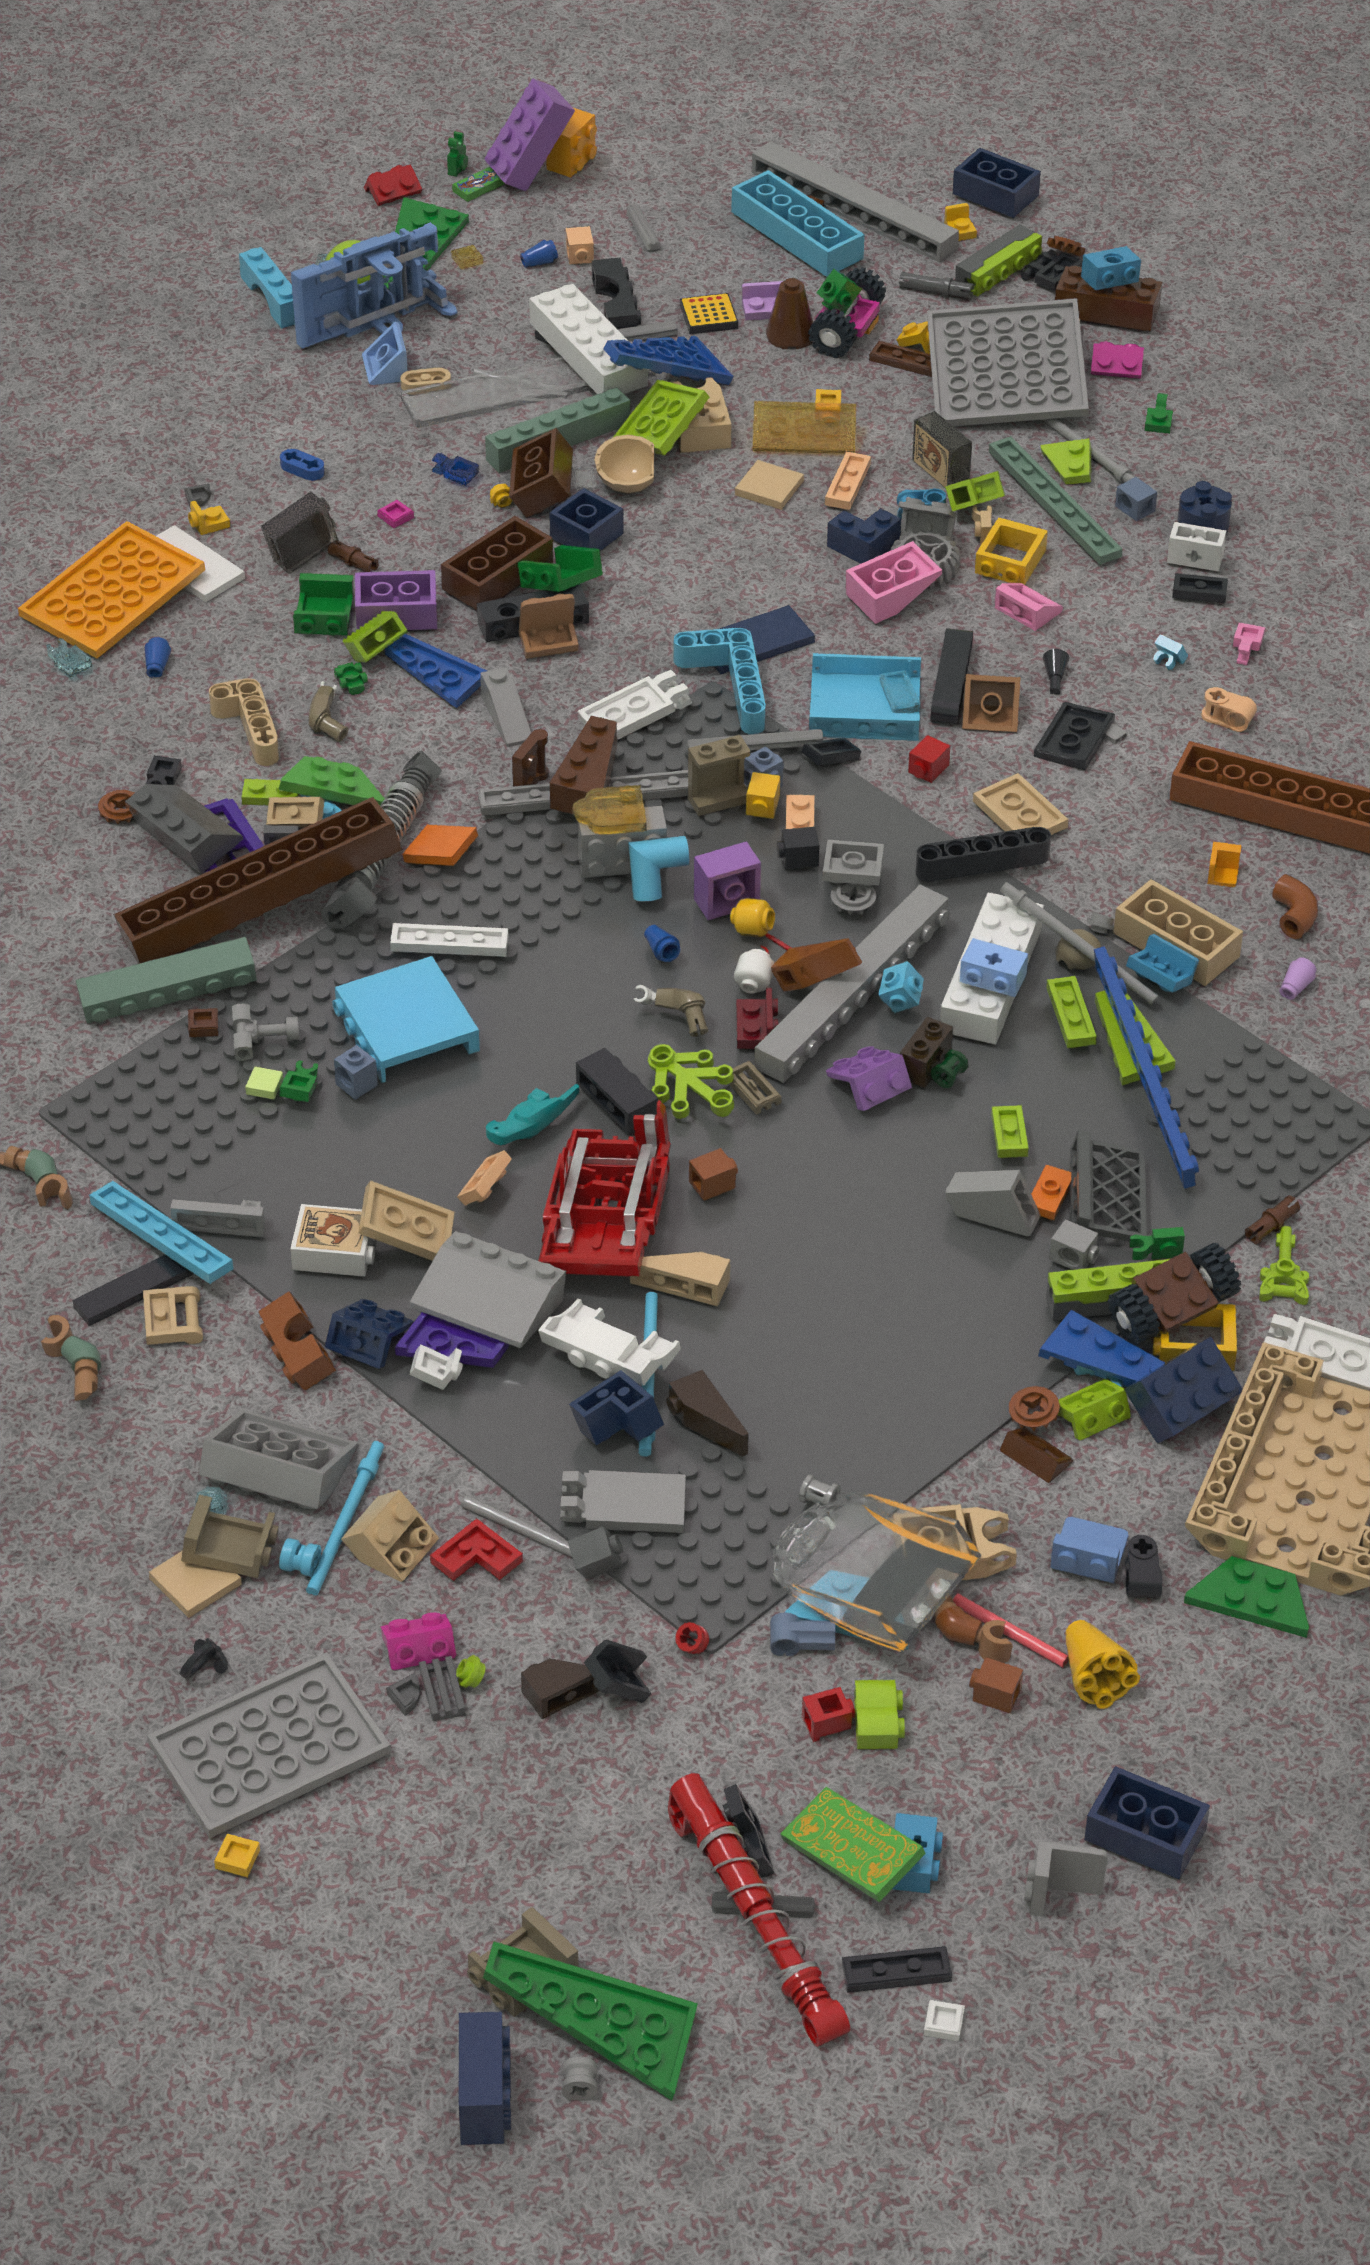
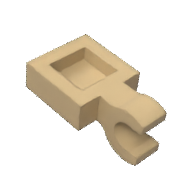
(982, 522)

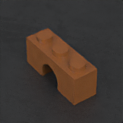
(304, 1359)

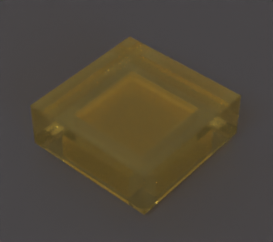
(467, 257)

